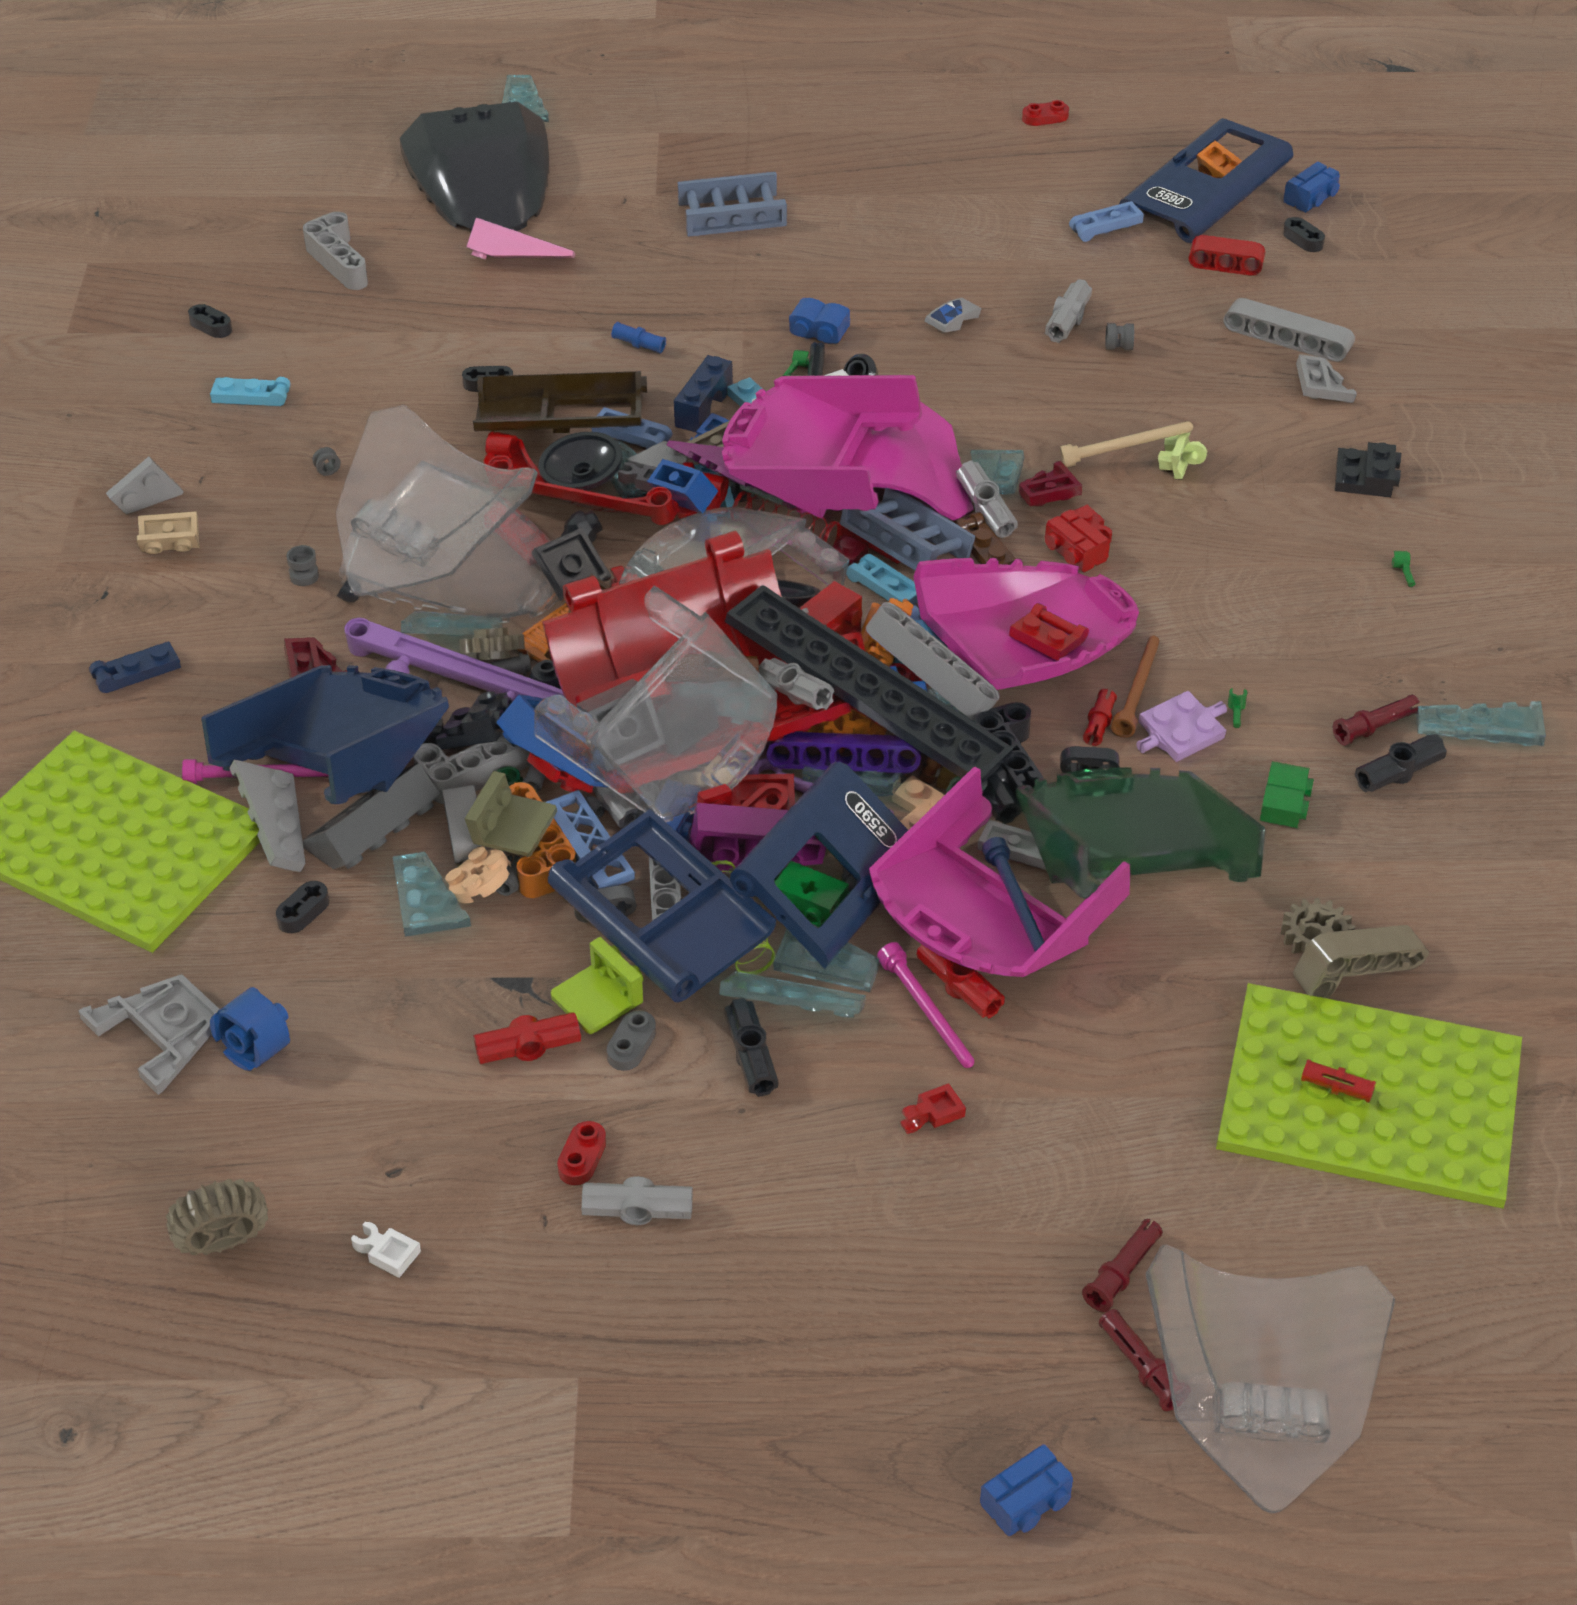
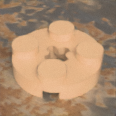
(479, 874)

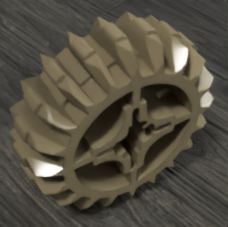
(217, 1217)

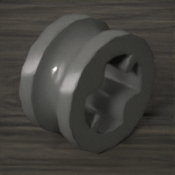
(323, 454)

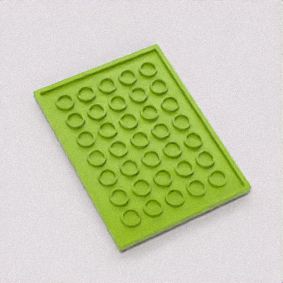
(118, 840)
(1436, 1109)

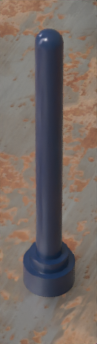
(997, 854)

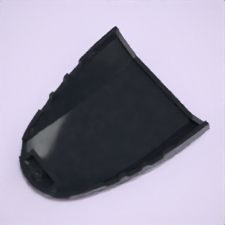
(480, 163)

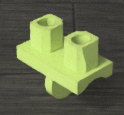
(1179, 453)

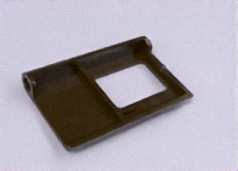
(531, 399)

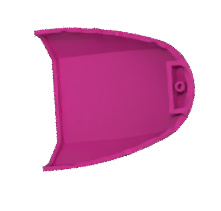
(977, 604)

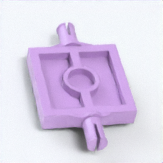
(1181, 726)

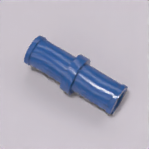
(638, 337)

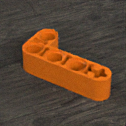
(552, 848)

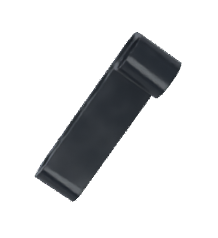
(1012, 726)

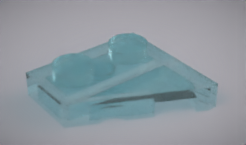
(1001, 467)

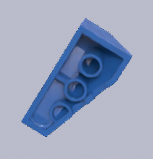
(519, 730)

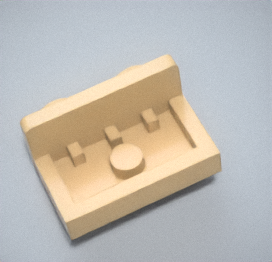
(168, 532)

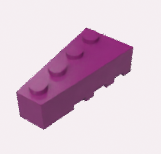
(734, 831)

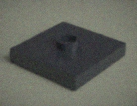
(569, 560)

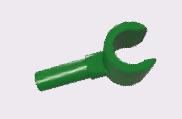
(799, 358)
(1402, 560)
(1237, 704)

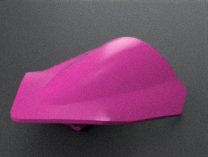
(917, 463)

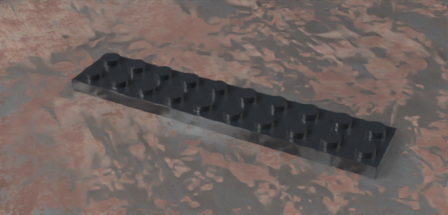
(868, 684)

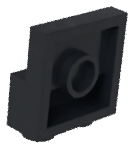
(1368, 471)
(475, 724)

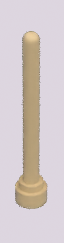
(1073, 454)

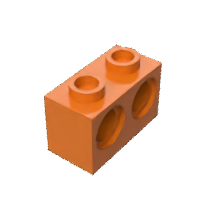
(1216, 160)

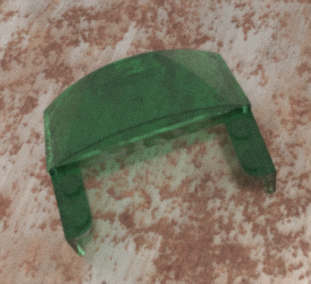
(1150, 820)

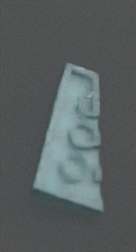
(1479, 722)
(792, 993)

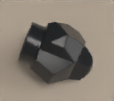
(587, 521)

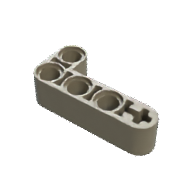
(1357, 953)

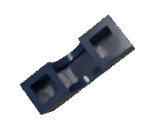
(706, 384)

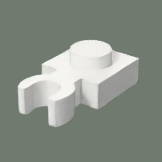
(388, 1251)

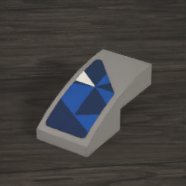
(951, 314)

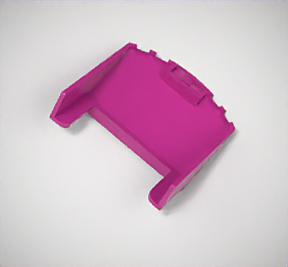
(806, 432)
(963, 905)

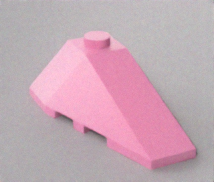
(506, 243)

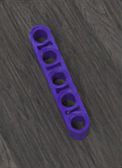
(858, 744)

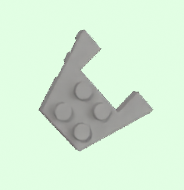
(170, 1014)

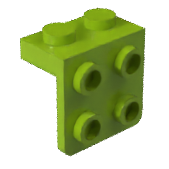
(601, 990)

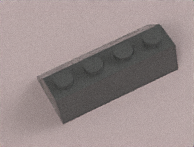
(371, 819)

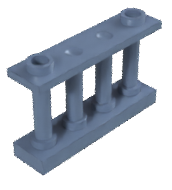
(733, 217)
(900, 542)

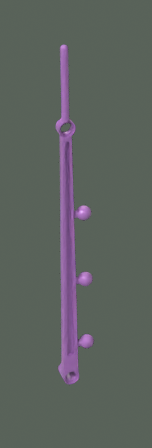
(368, 637)

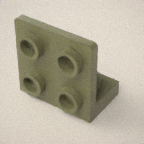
(508, 820)

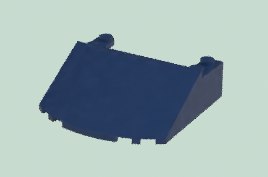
(331, 722)

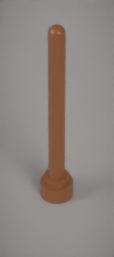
(1125, 721)

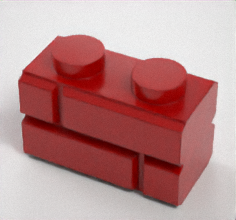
(1077, 541)

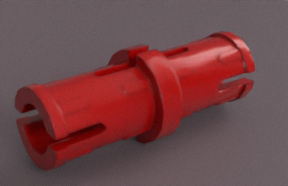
(1099, 717)
(1362, 1088)

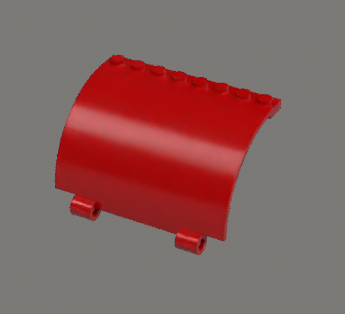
(613, 636)

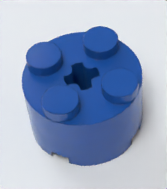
(251, 1029)

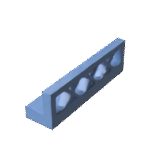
(583, 842)

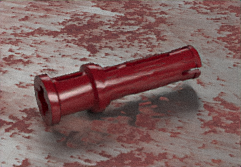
(1365, 722)
(1115, 1274)
(1151, 1369)

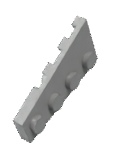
(274, 810)

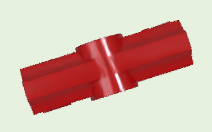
(964, 983)
(527, 1038)

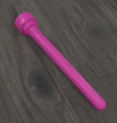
(196, 771)
(893, 959)

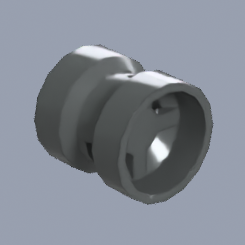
(1126, 336)
(302, 565)

